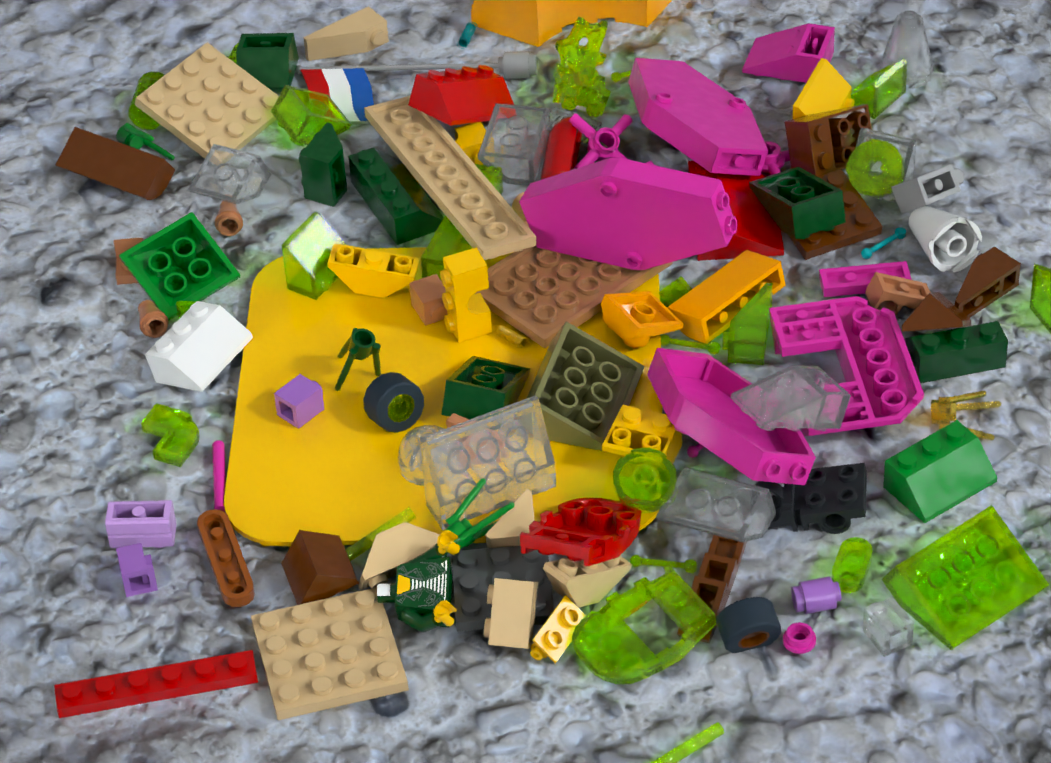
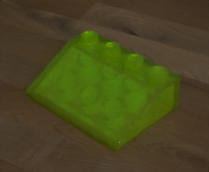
(966, 579)

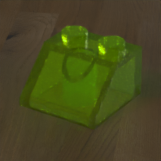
(305, 113)
(307, 257)

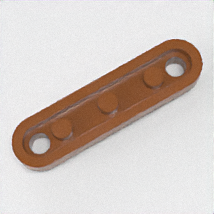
(225, 558)

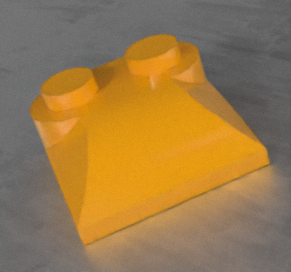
(638, 317)

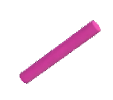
(219, 474)

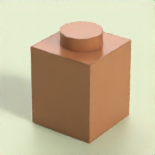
(427, 299)

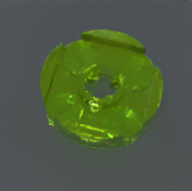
(859, 168)

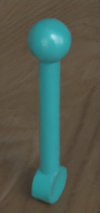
(900, 233)

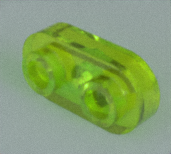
(852, 564)

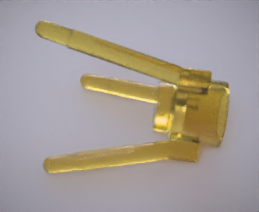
(945, 410)

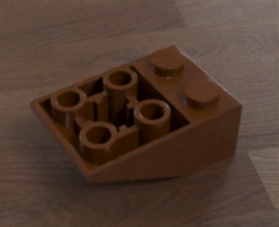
(825, 139)

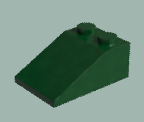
(800, 202)
(482, 387)

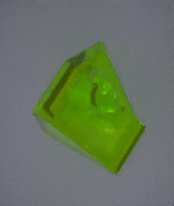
(1041, 295)

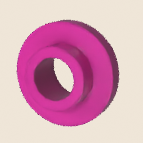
(799, 638)

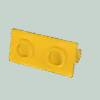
(556, 631)

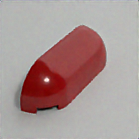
(561, 149)

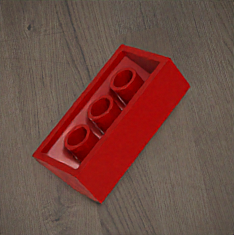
(459, 94)

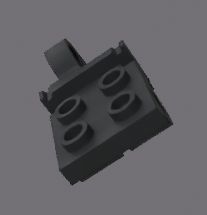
(828, 498)

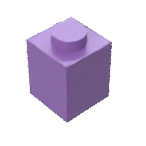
(299, 401)

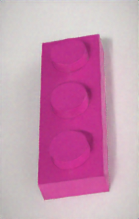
(855, 279)

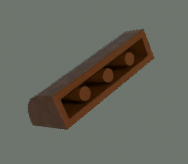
(115, 164)

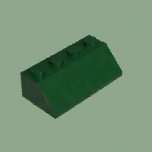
(393, 195)

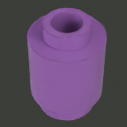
(816, 595)

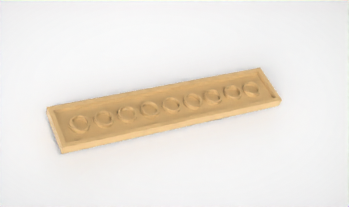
(451, 179)

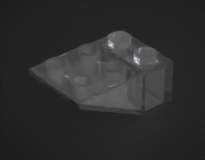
(795, 400)

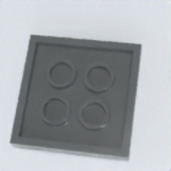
(478, 568)

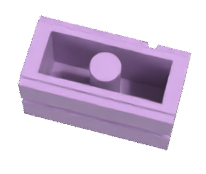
(141, 522)

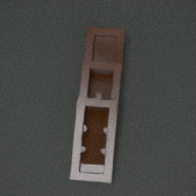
(717, 576)

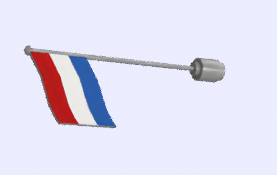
(352, 89)

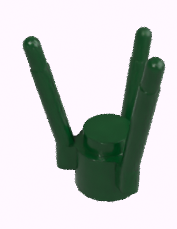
(360, 346)

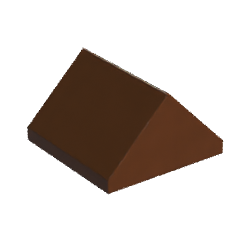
(935, 313)
(317, 567)

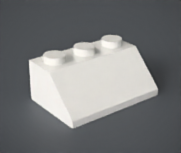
(197, 347)

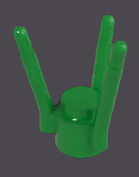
(136, 138)
(466, 532)

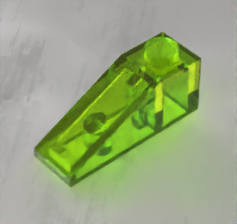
(750, 329)

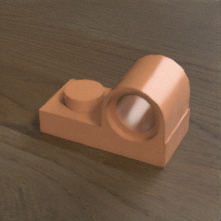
(895, 292)

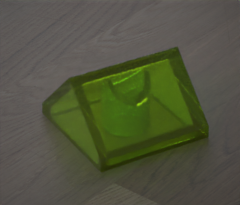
(882, 88)

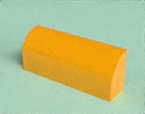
(716, 300)

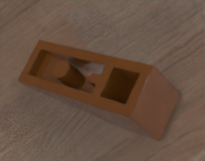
(987, 280)

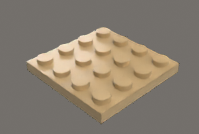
(209, 102)
(328, 653)

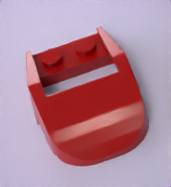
(584, 530)

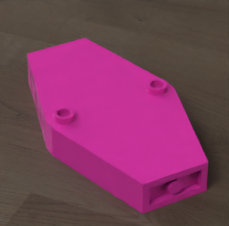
(697, 117)
(629, 213)
(698, 403)

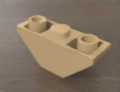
(394, 548)
(585, 583)

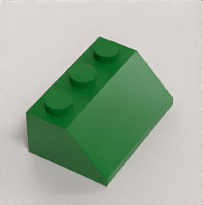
(939, 471)

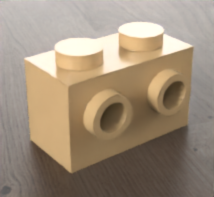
(511, 613)

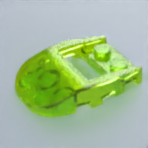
(615, 650)

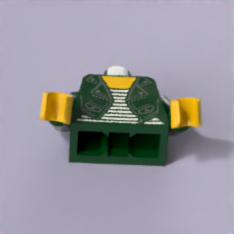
(424, 587)

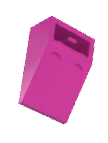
(791, 52)

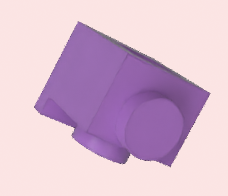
(136, 570)

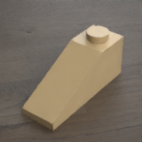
(348, 36)

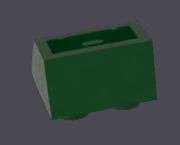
(269, 58)
(323, 168)

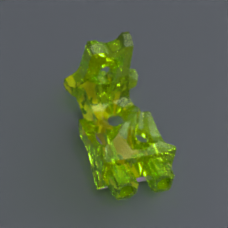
(576, 78)

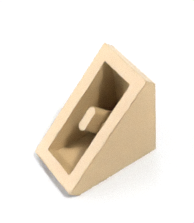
(517, 520)

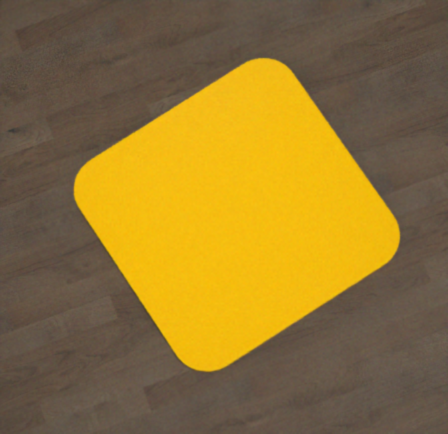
(341, 466)

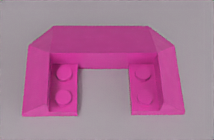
(869, 352)

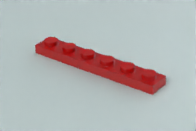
(155, 683)

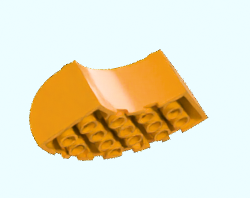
(541, 19)

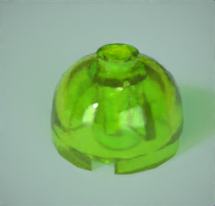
(644, 480)

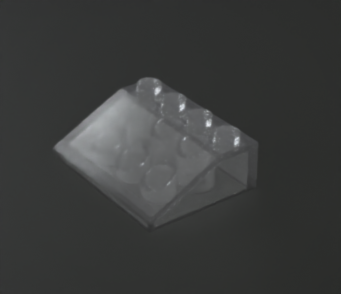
(501, 446)

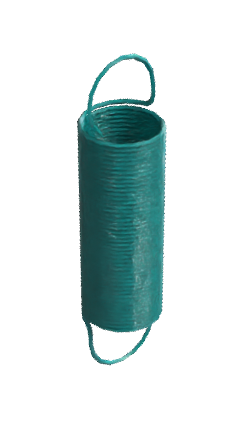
(467, 35)

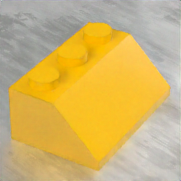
(823, 92)

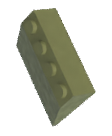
(583, 387)

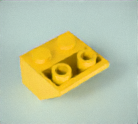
(642, 429)

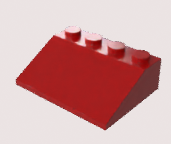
(755, 226)

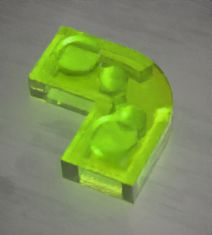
(177, 431)

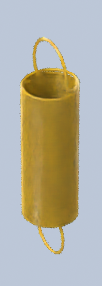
(511, 336)

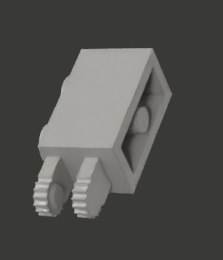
(928, 188)

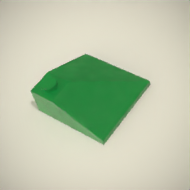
(179, 265)

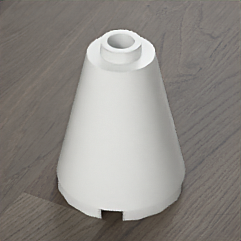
(945, 238)

